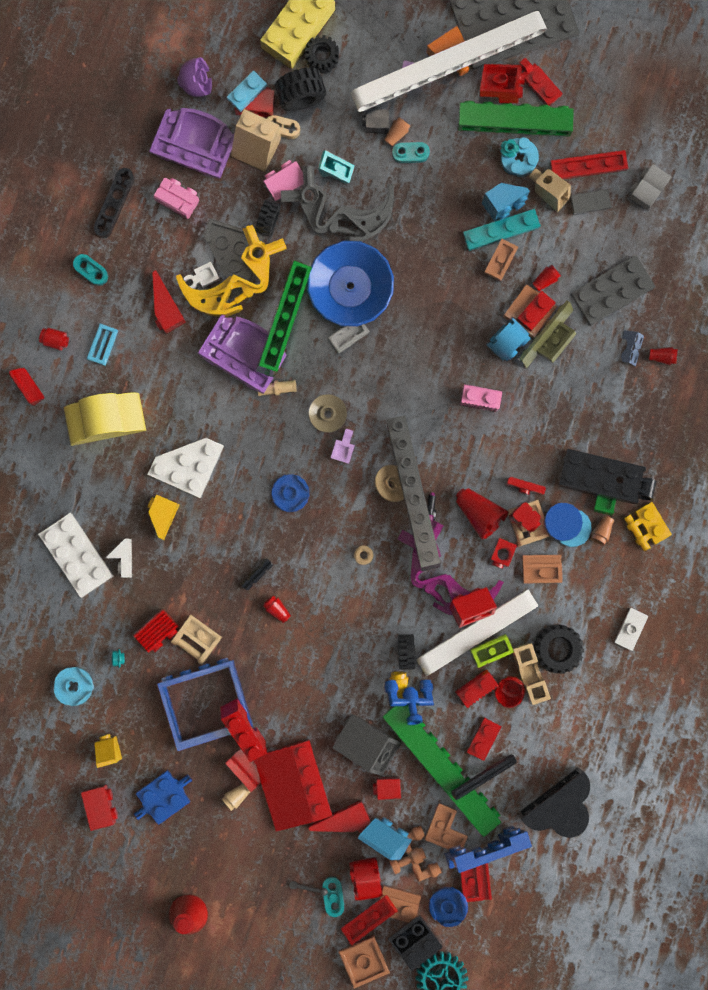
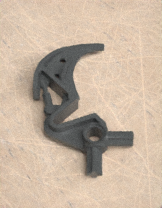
(314, 208)

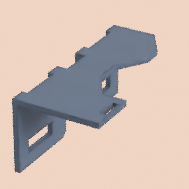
(630, 337)

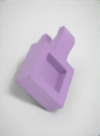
(342, 449)

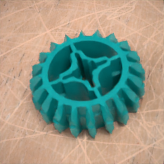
(435, 974)

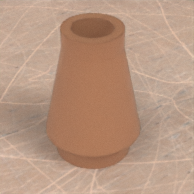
(398, 129)
(602, 531)

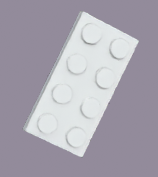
(76, 555)

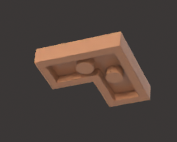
(440, 828)

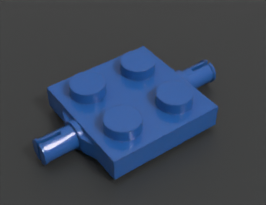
(163, 797)

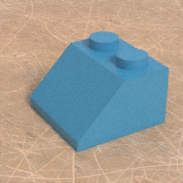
(385, 838)

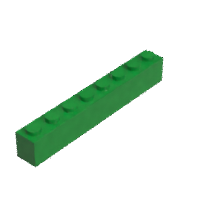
(442, 769)

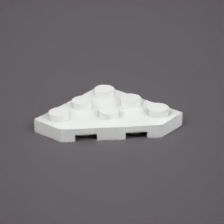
(188, 466)

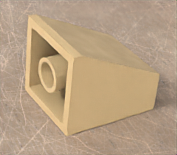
(255, 140)

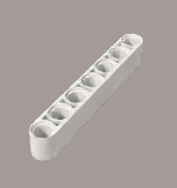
(476, 633)

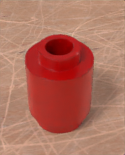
(54, 338)

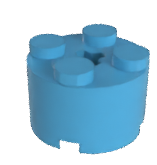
(508, 339)

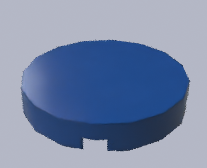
(290, 493)
(563, 522)
(448, 906)

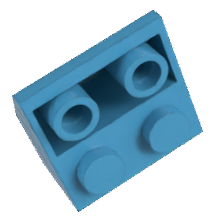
(503, 199)

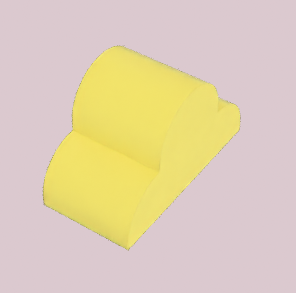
(104, 417)

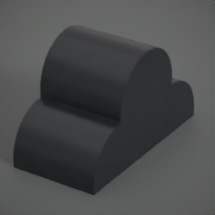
(561, 806)

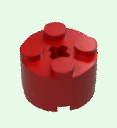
(366, 879)

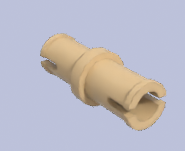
(280, 387)

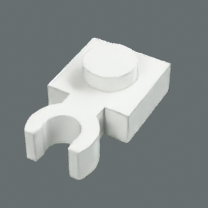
(204, 274)

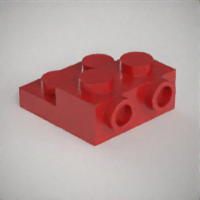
(502, 82)

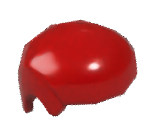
(510, 692)

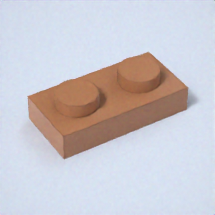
(501, 260)

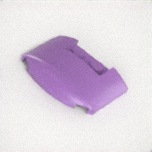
(194, 141)
(236, 349)

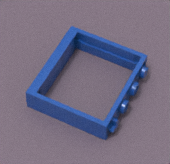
(187, 675)

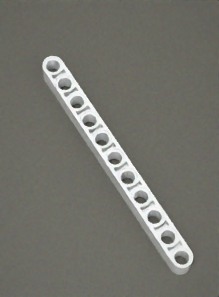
(448, 61)

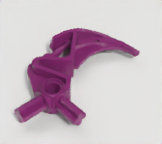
(445, 580)

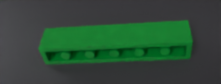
(515, 119)
(283, 319)

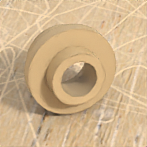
(363, 549)

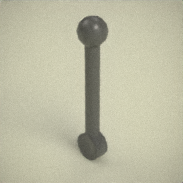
(293, 885)

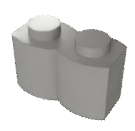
(650, 186)

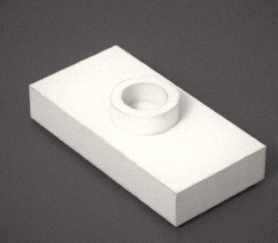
(631, 629)

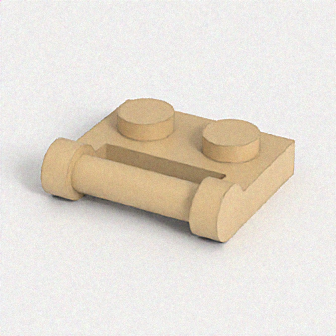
(538, 534)
(201, 635)

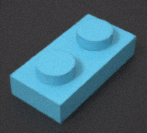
(247, 91)

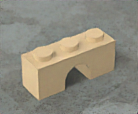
(530, 674)

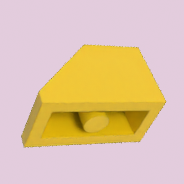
(162, 514)
(107, 751)

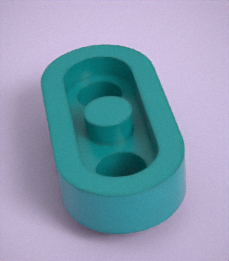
(411, 154)
(90, 270)
(333, 896)

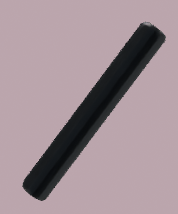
(483, 777)

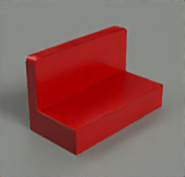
(244, 770)

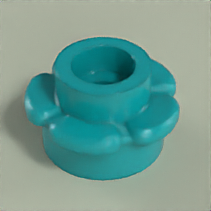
(514, 148)
(118, 658)

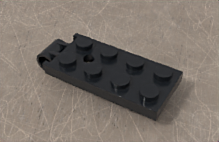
(598, 477)

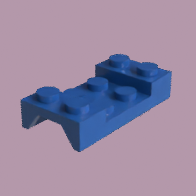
(511, 841)

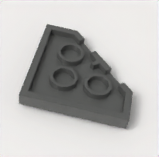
(228, 246)

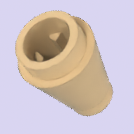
(235, 796)

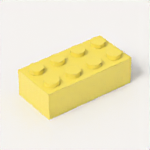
(295, 27)

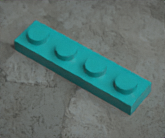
(501, 229)

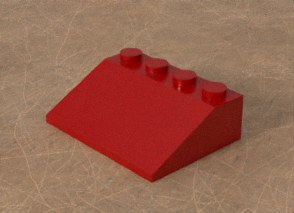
(293, 786)

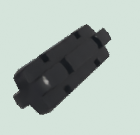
(257, 574)

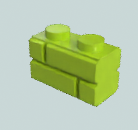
(491, 650)

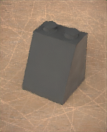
(366, 745)

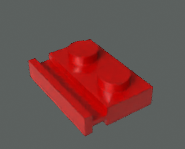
(476, 883)

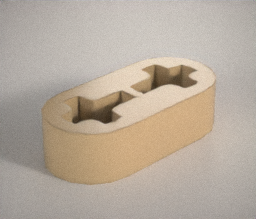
(285, 122)

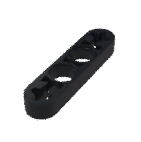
(112, 202)

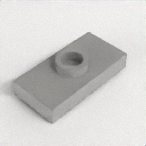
(347, 336)

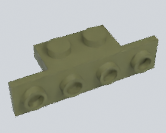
(552, 338)

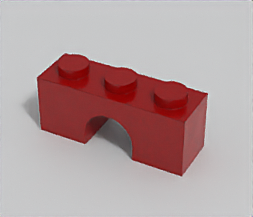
(237, 723)

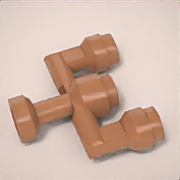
(415, 857)

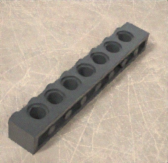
(413, 493)

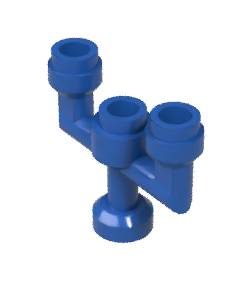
(410, 698)

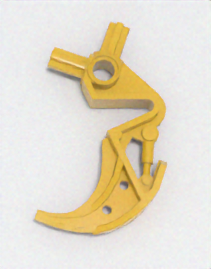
(259, 268)

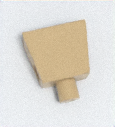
(551, 188)

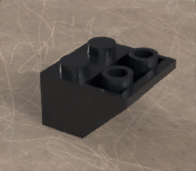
(416, 942)

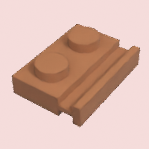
(542, 569)
(404, 901)

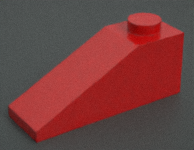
(165, 308)
(344, 820)

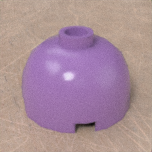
(194, 78)

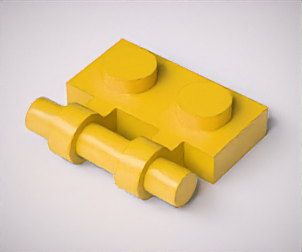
(652, 523)

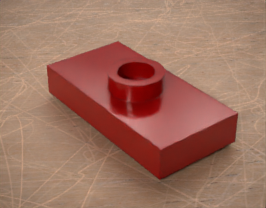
(525, 487)

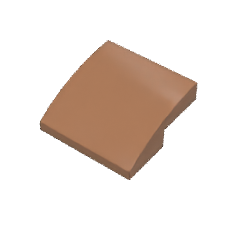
(519, 305)

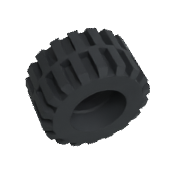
(300, 89)
(573, 656)

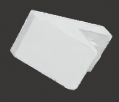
(123, 552)

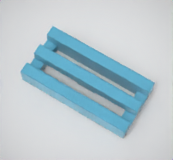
(109, 347)

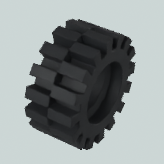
(322, 43)
(268, 217)
(406, 651)

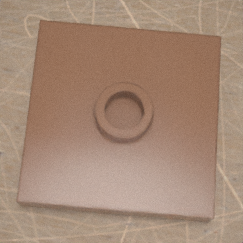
(364, 961)

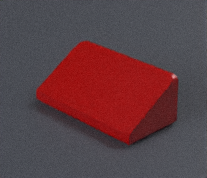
(27, 386)

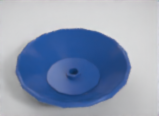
(354, 264)

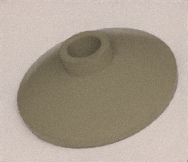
(327, 403)

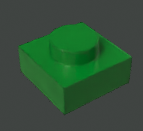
(604, 505)

